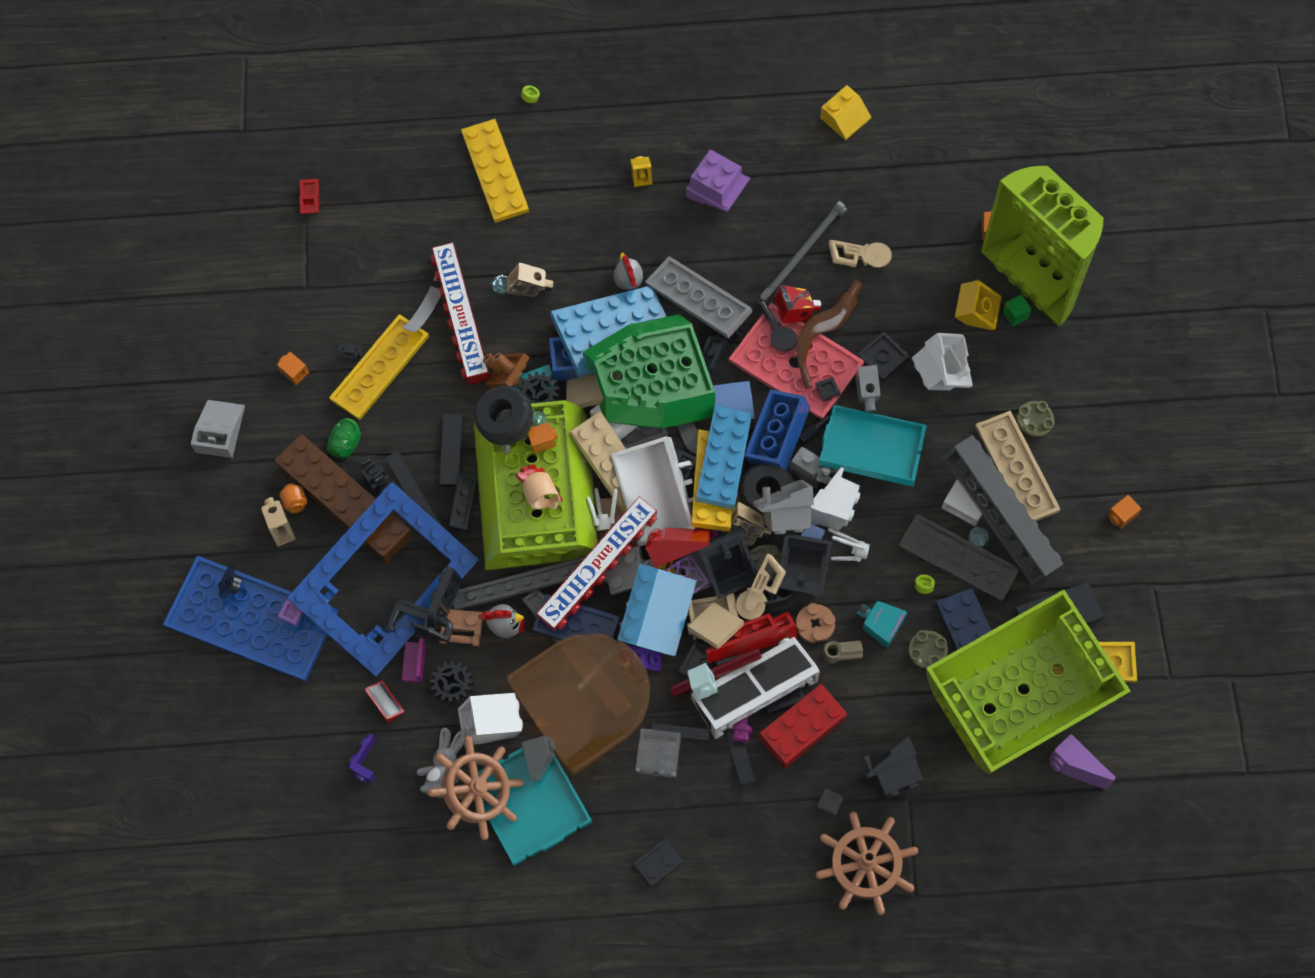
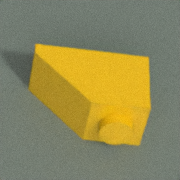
(641, 171)

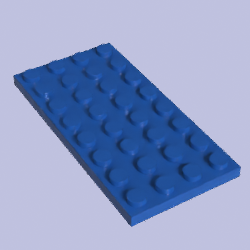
(245, 621)

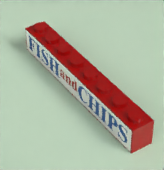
(460, 312)
(597, 564)

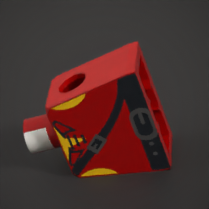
(795, 304)

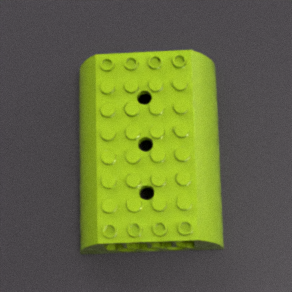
(1019, 655)

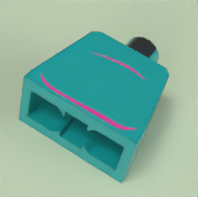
(882, 621)

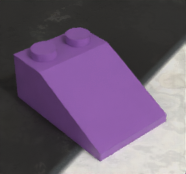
(1077, 762)

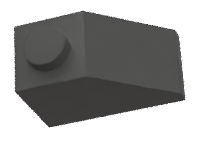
(538, 755)

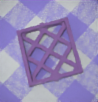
(697, 569)

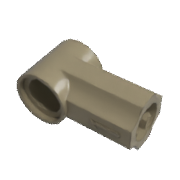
(844, 651)

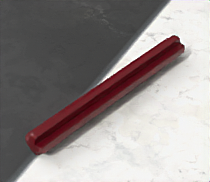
(721, 670)

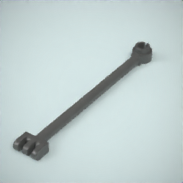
(839, 209)

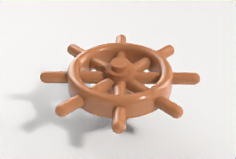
(475, 788)
(867, 863)

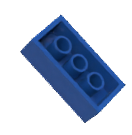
(777, 429)

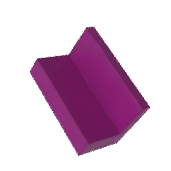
(414, 661)

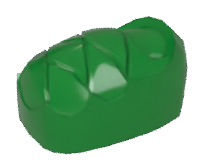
(343, 439)

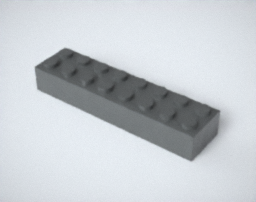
(1002, 510)

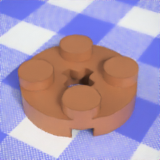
(817, 634)

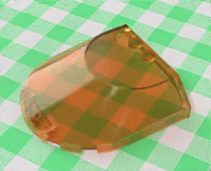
(584, 696)

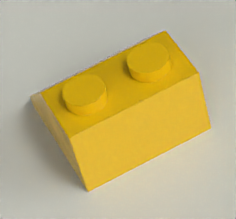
(845, 112)
(978, 305)

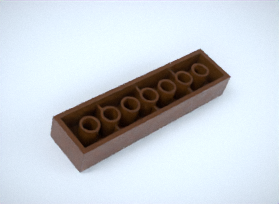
(340, 495)

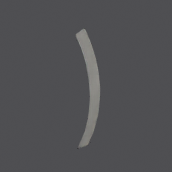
(424, 310)

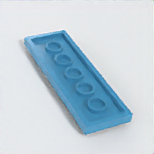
(724, 457)

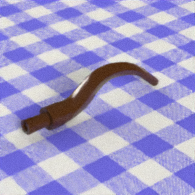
(825, 322)

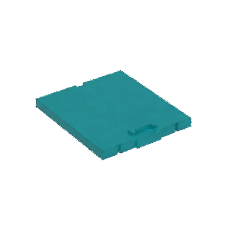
(872, 445)
(544, 809)

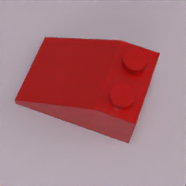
(675, 543)

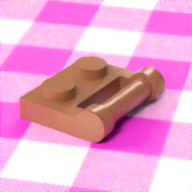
(466, 622)

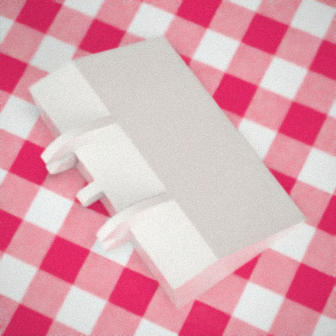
(655, 476)

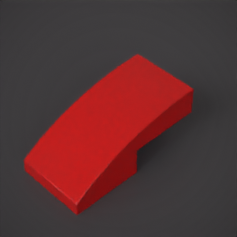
(309, 196)

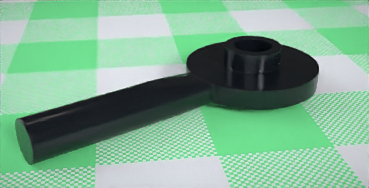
(782, 337)

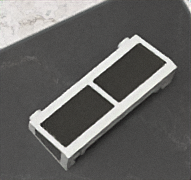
(757, 685)

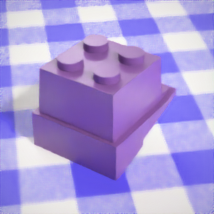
(716, 182)

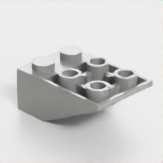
(217, 428)

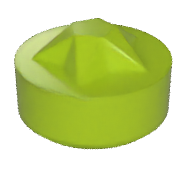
(530, 94)
(924, 584)

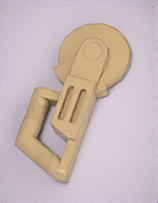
(875, 254)
(752, 602)

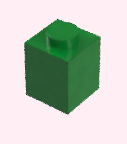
(1016, 310)

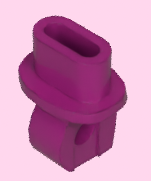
(742, 731)

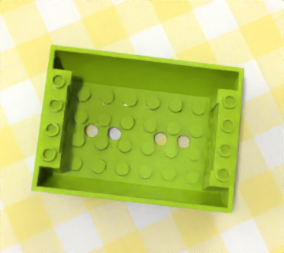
(1044, 217)
(508, 528)

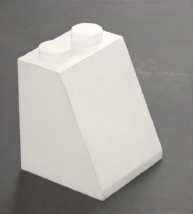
(490, 717)

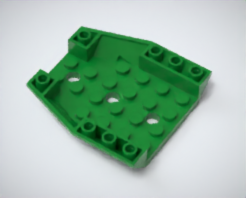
(656, 400)

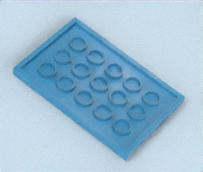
(595, 320)

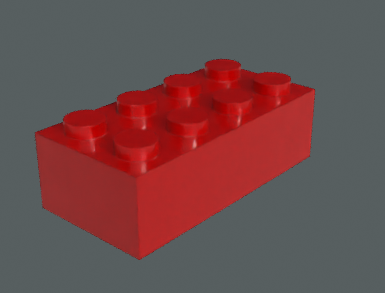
(803, 726)

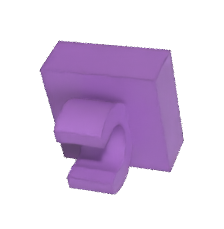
(290, 613)

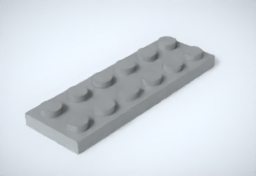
(698, 297)

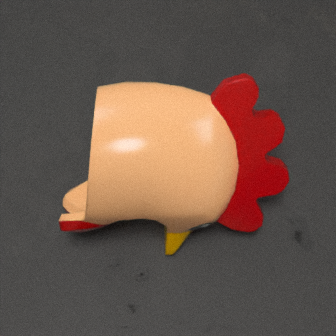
(537, 485)

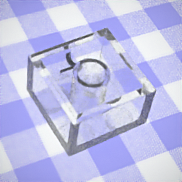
(658, 753)

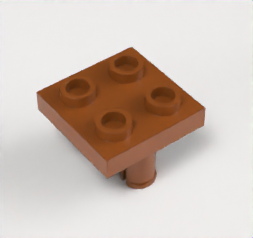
(505, 368)

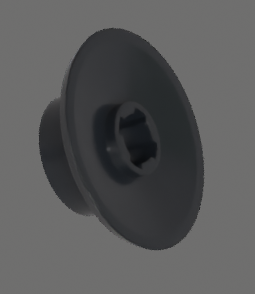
(230, 583)

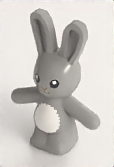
(436, 772)

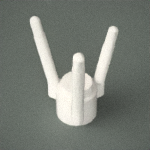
(602, 521)
(859, 548)

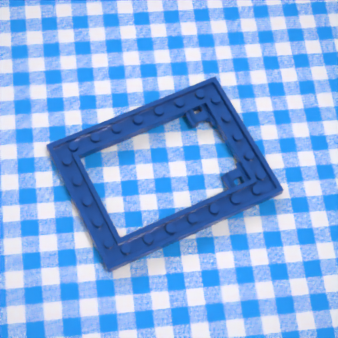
(315, 605)

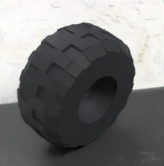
(492, 404)
(762, 476)

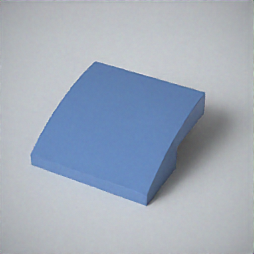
(735, 396)

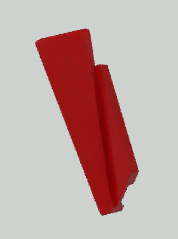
(755, 634)

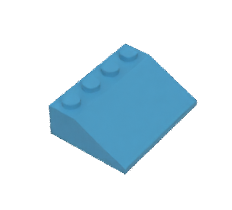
(657, 610)

